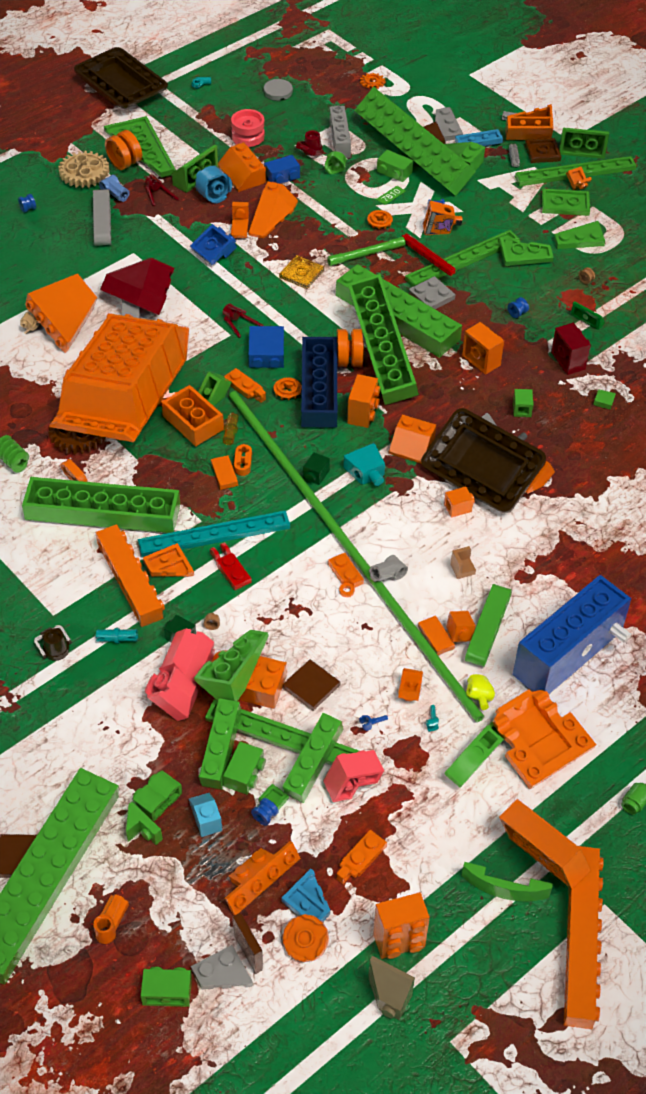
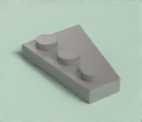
(447, 123)

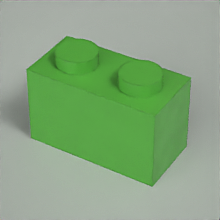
(394, 166)
(244, 767)
(166, 987)

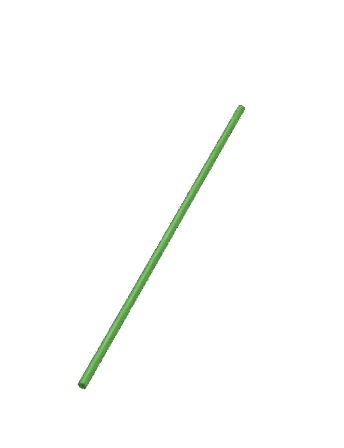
(359, 560)

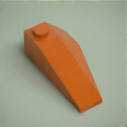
(272, 208)

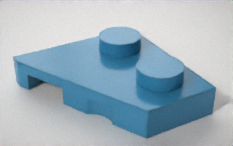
(307, 898)

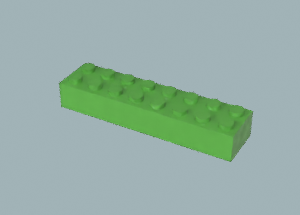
(413, 317)
(383, 339)
(101, 504)

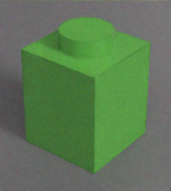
(522, 403)

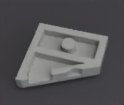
(221, 970)

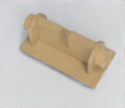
(29, 322)

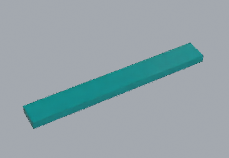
(216, 533)

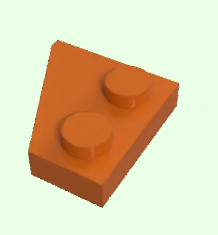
(168, 562)

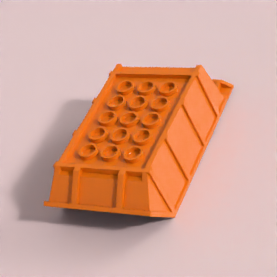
(121, 377)

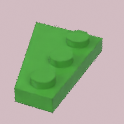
(579, 237)
(522, 253)

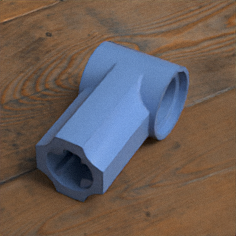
(115, 188)

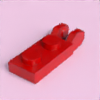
(231, 567)

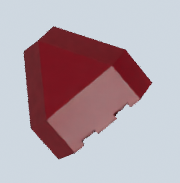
(140, 284)

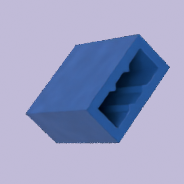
(266, 347)

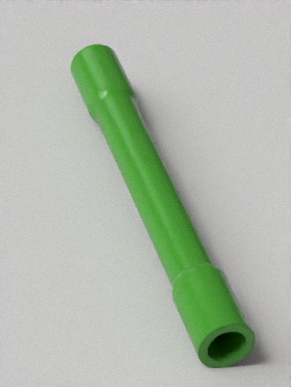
(342, 257)

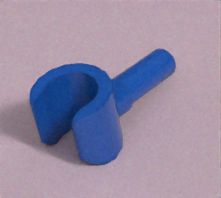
(365, 718)

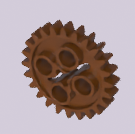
(73, 440)

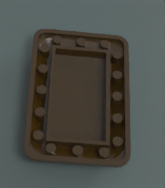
(120, 77)
(484, 460)

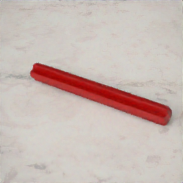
(429, 255)

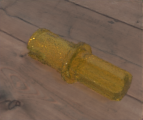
(230, 429)

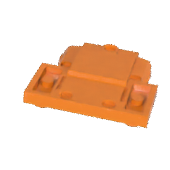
(540, 736)

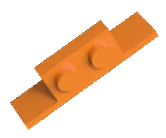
(258, 874)

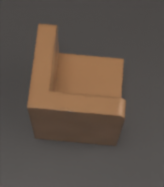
(462, 563)

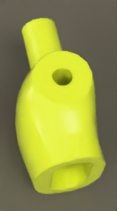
(480, 689)

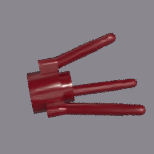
(154, 184)
(233, 313)

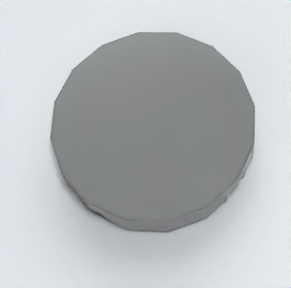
(278, 89)

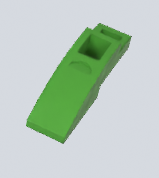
(474, 755)

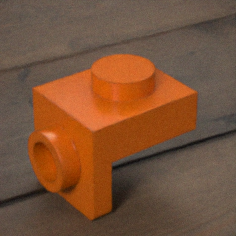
(577, 178)
(410, 684)

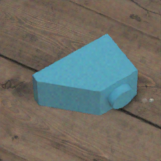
(206, 814)

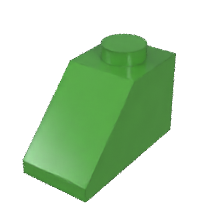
(214, 387)

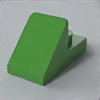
(139, 822)

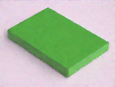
(565, 202)

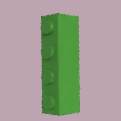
(220, 743)
(313, 757)

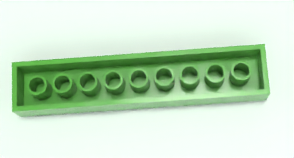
(415, 141)
(50, 863)

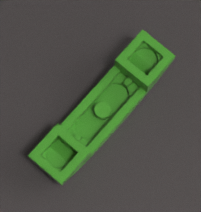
(505, 889)

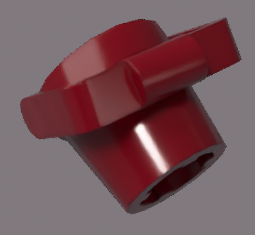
(311, 144)

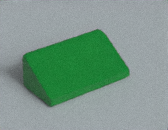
(587, 316)

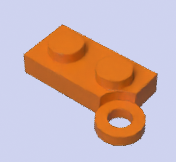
(346, 573)

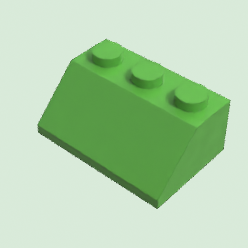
(583, 143)
(185, 176)

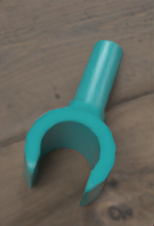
(432, 724)

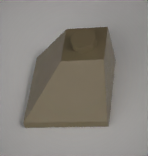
(390, 988)

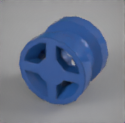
(27, 203)
(518, 307)
(265, 811)

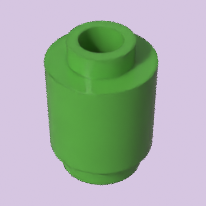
(635, 798)

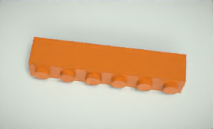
(130, 576)

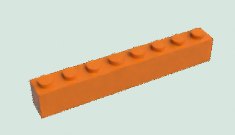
(583, 946)

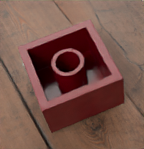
(570, 348)

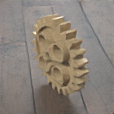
(83, 169)

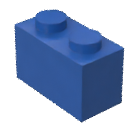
(282, 169)

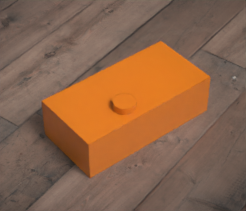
(545, 843)

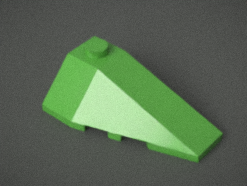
(232, 670)

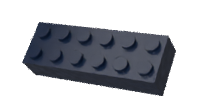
(319, 382)

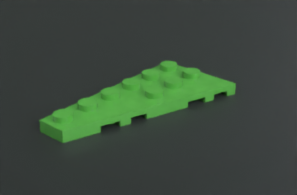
(152, 149)

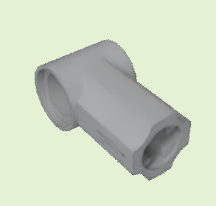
(389, 568)

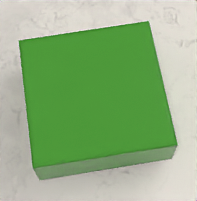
(604, 399)
(275, 795)

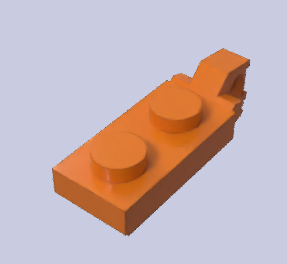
(245, 385)
(361, 856)

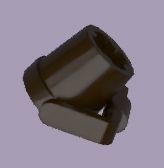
(55, 643)

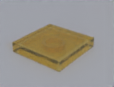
(301, 272)

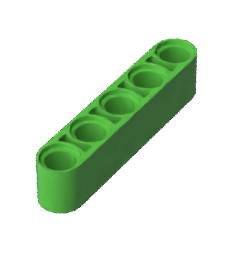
(488, 625)

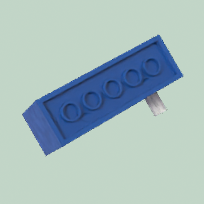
(572, 636)

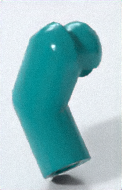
(200, 81)

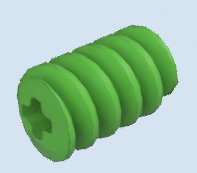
(13, 454)

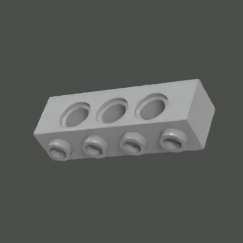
(340, 130)

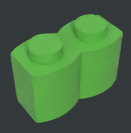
(157, 795)

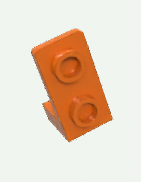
(240, 220)

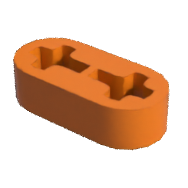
(239, 459)
(72, 471)

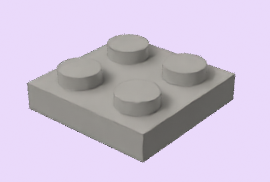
(432, 293)

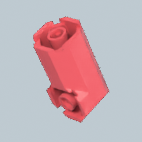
(175, 685)

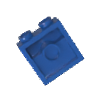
(213, 244)

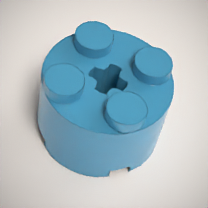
(213, 184)

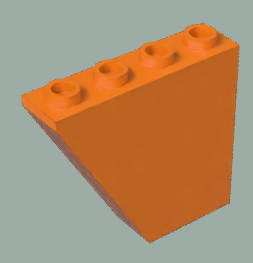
(62, 308)

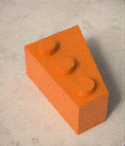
(530, 125)

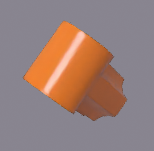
(110, 918)

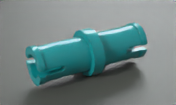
(117, 635)

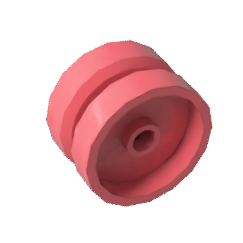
(248, 127)

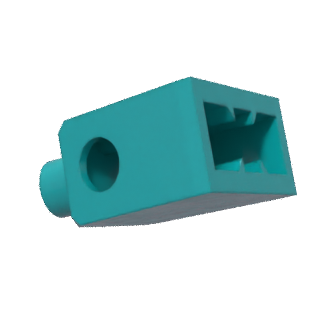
(365, 465)

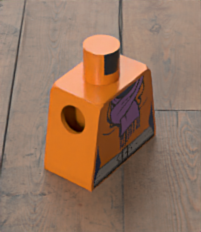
(440, 219)

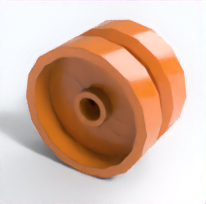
(123, 149)
(352, 347)

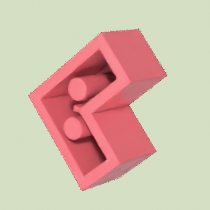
(350, 772)

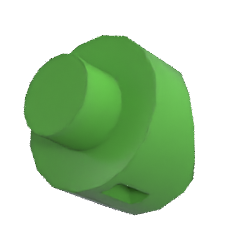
(335, 162)

